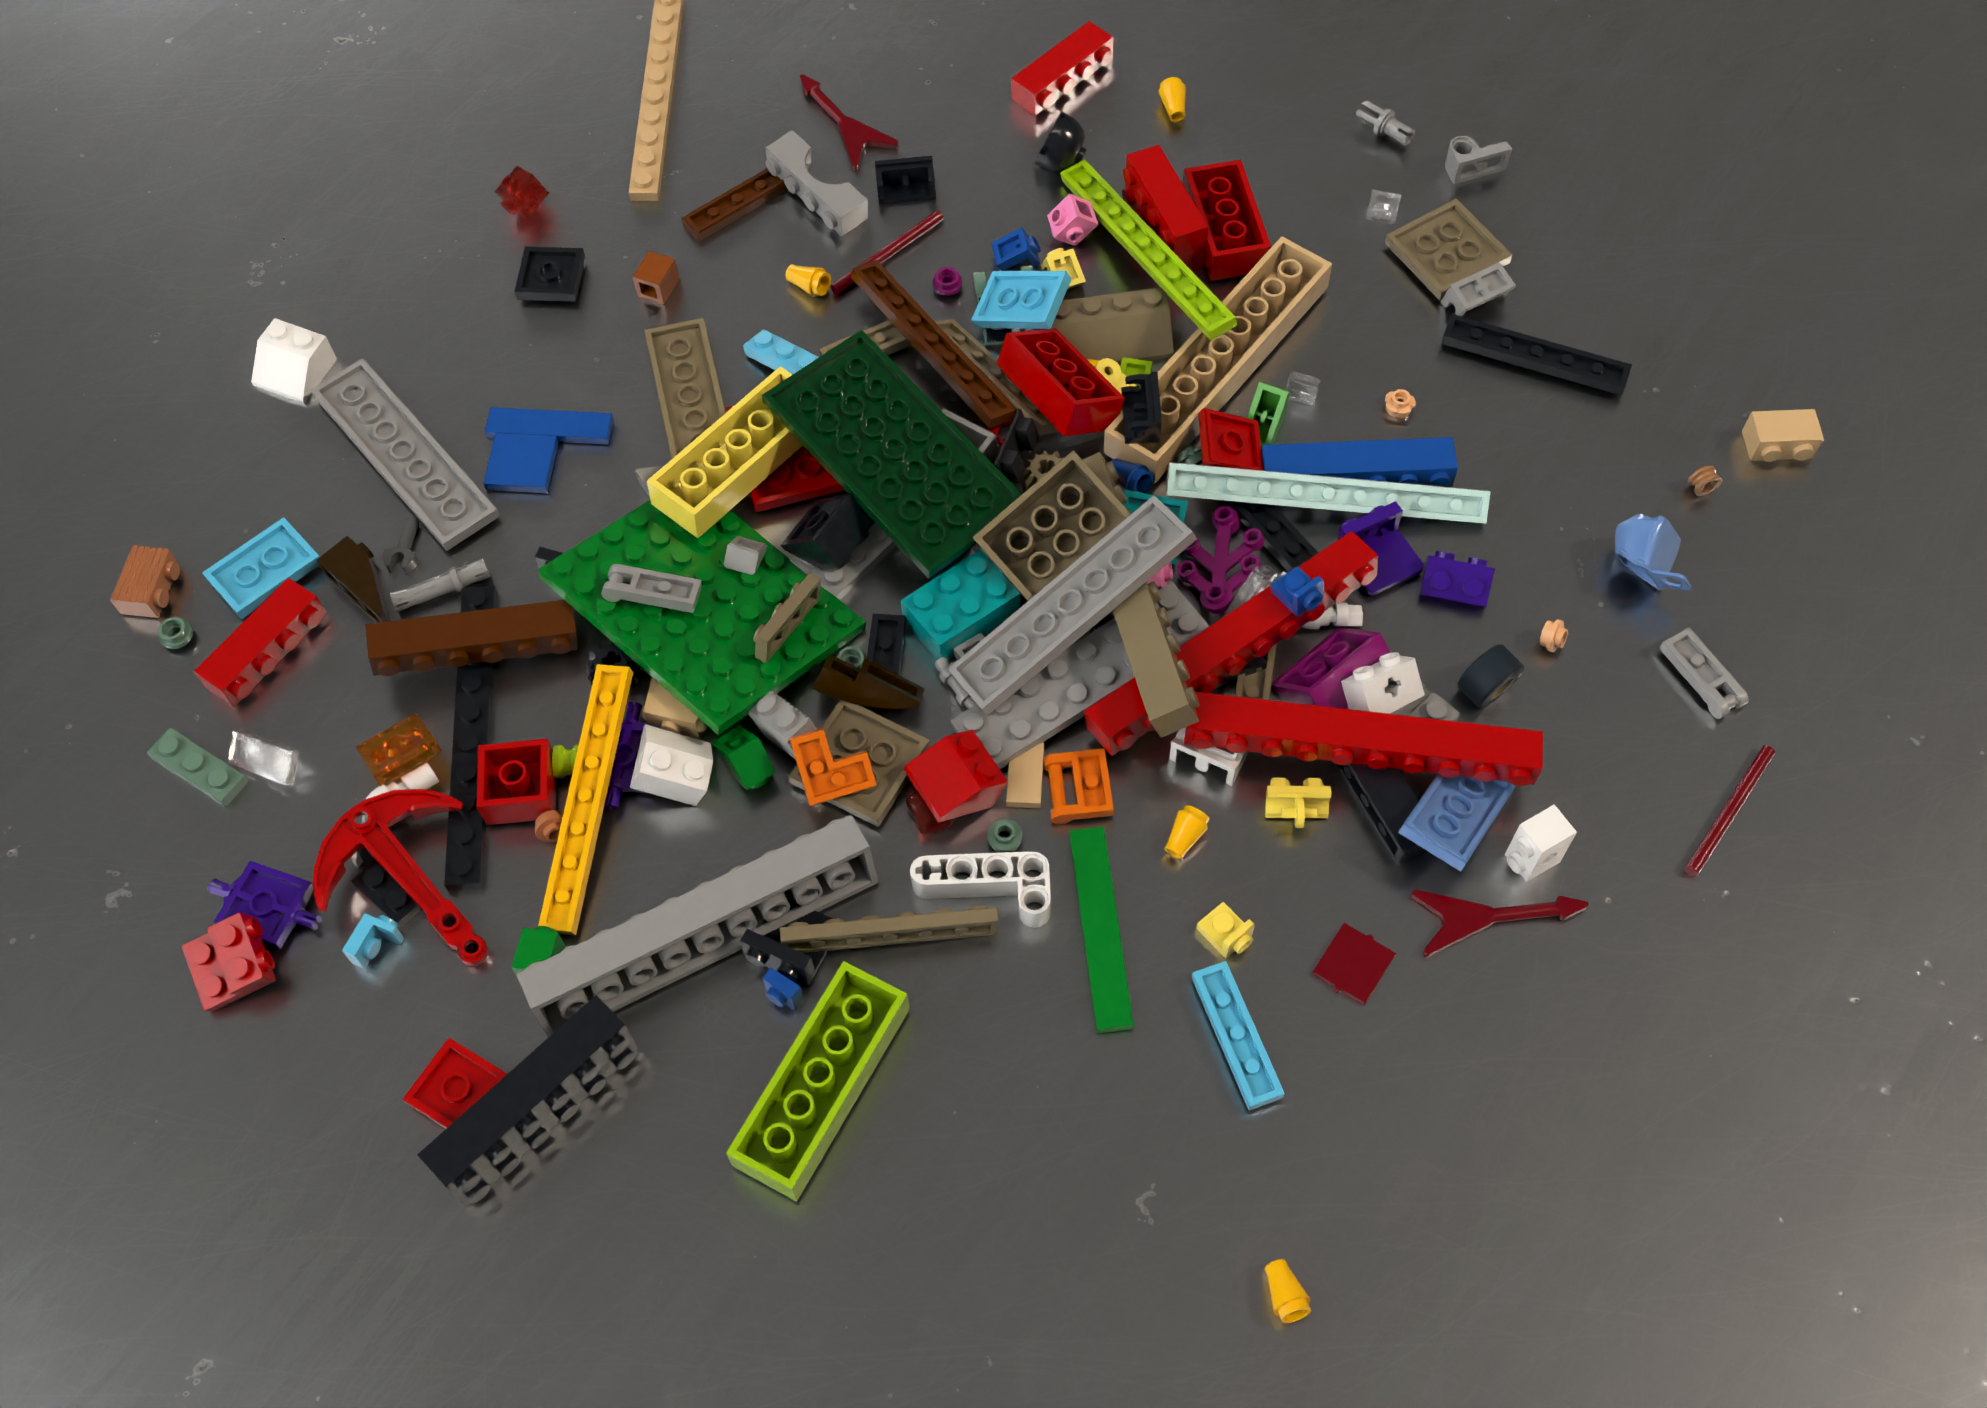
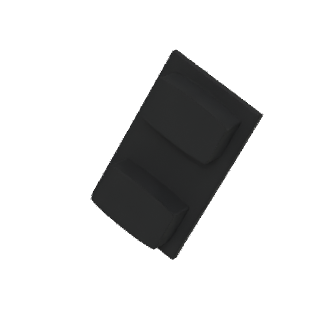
(1020, 437)

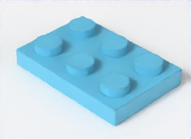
(1021, 299)
(261, 566)

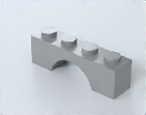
(837, 204)

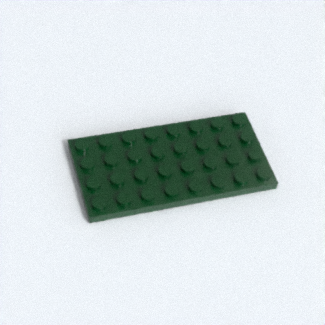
(892, 451)

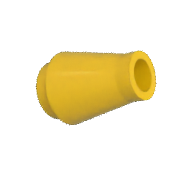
(1173, 96)
(810, 279)
(1186, 830)
(1286, 1292)

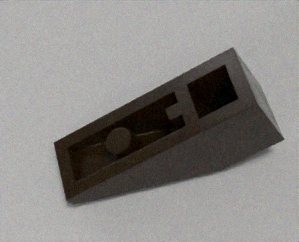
(354, 574)

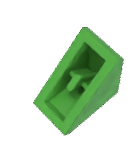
(1269, 409)

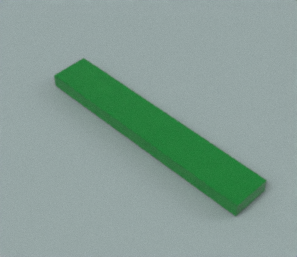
(1101, 930)

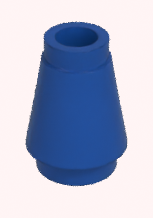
(1133, 476)

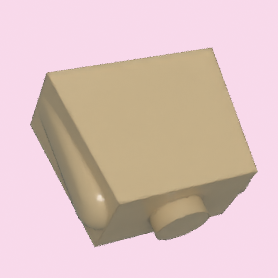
(669, 713)

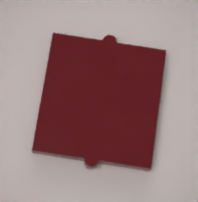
(1354, 963)

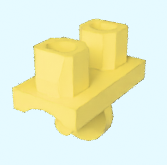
(1297, 801)

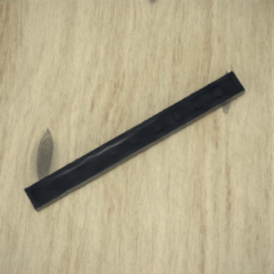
(471, 728)

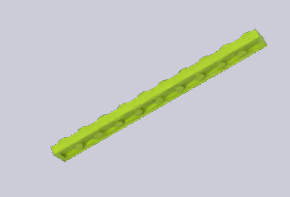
(1150, 251)

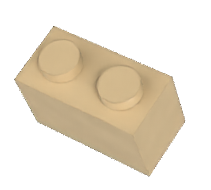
(1782, 435)

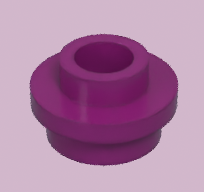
(947, 281)

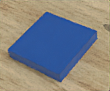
(521, 463)

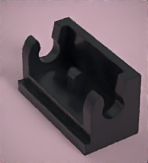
(905, 180)
(1142, 409)

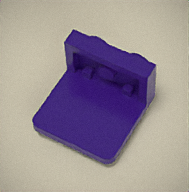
(1395, 556)

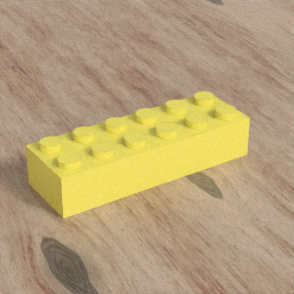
(724, 462)

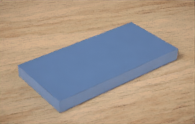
(1455, 816)

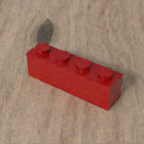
(1062, 68)
(260, 642)

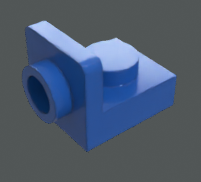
(1015, 249)
(1299, 591)

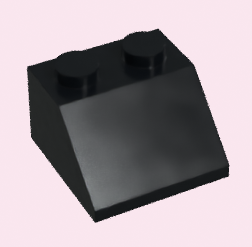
(829, 532)

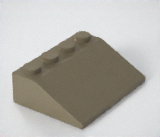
(1051, 525)

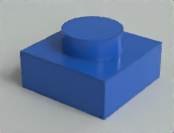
(782, 990)

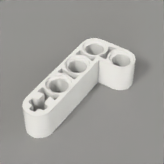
(982, 884)

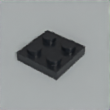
(550, 274)

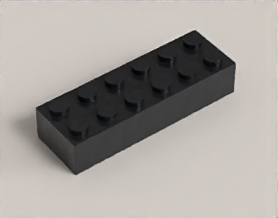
(530, 1102)

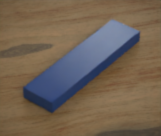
(566, 425)

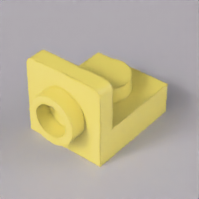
(1065, 261)
(1226, 930)

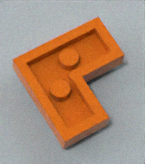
(826, 777)

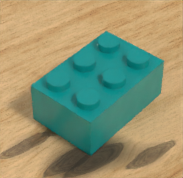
(959, 605)

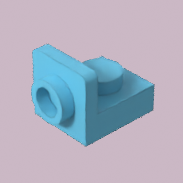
(367, 938)

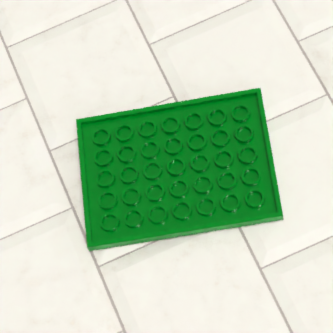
(709, 653)

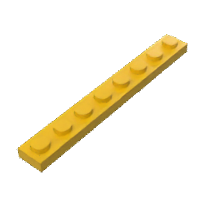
(586, 799)

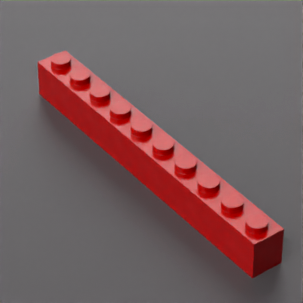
(1237, 640)
(1367, 738)

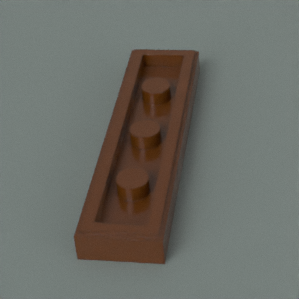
(733, 204)

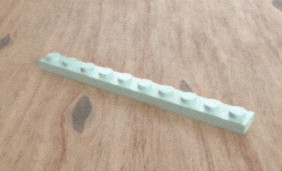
(1325, 492)

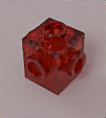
(521, 192)

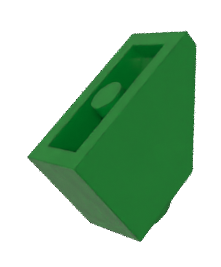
(744, 757)

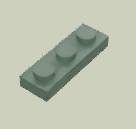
(197, 767)

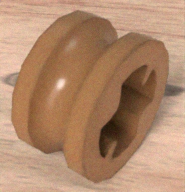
(1705, 480)

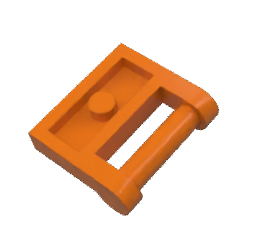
(1090, 785)

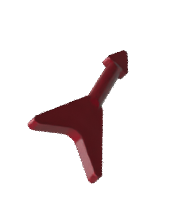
(854, 133)
(1467, 918)

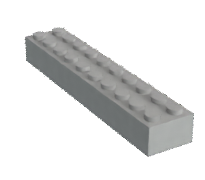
(701, 924)

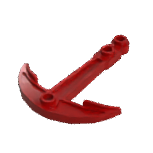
(375, 837)

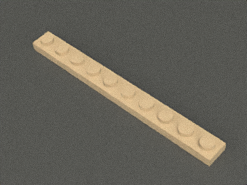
(656, 101)

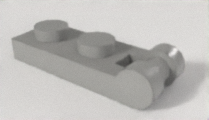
(651, 588)
(1704, 672)

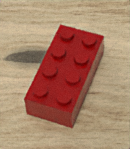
(1165, 205)
(1234, 223)
(1060, 381)

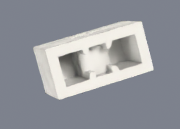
(1384, 685)
(1540, 843)

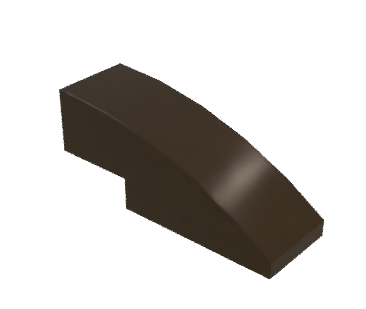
(867, 685)

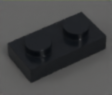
(887, 641)
(385, 894)

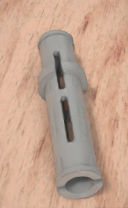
(440, 585)

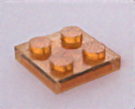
(398, 749)

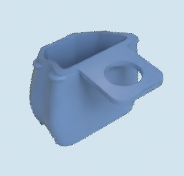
(1649, 550)

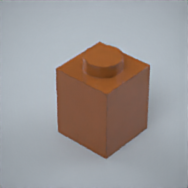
(656, 277)

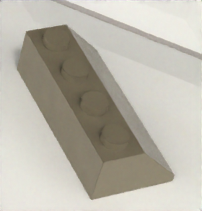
(1118, 325)

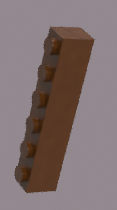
(470, 637)

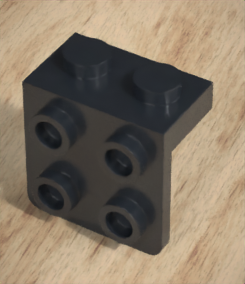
(769, 951)

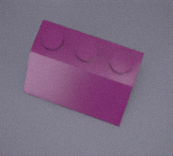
(1319, 673)

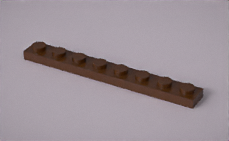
(934, 344)

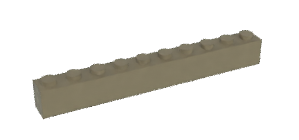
(1147, 641)

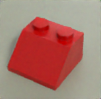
(956, 776)

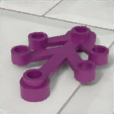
(1226, 523)

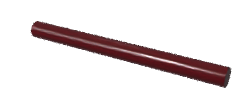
(892, 248)
(1729, 811)

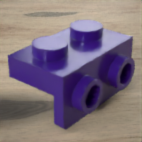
(1457, 580)

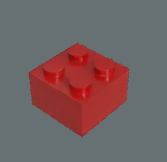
(515, 781)

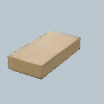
(1025, 779)

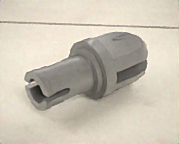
(1385, 123)

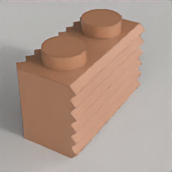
(145, 581)

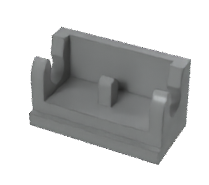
(1478, 289)

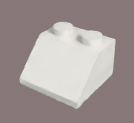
(291, 360)
(672, 765)

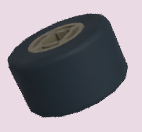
(1490, 676)

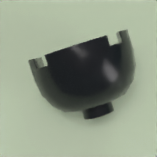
(1062, 145)

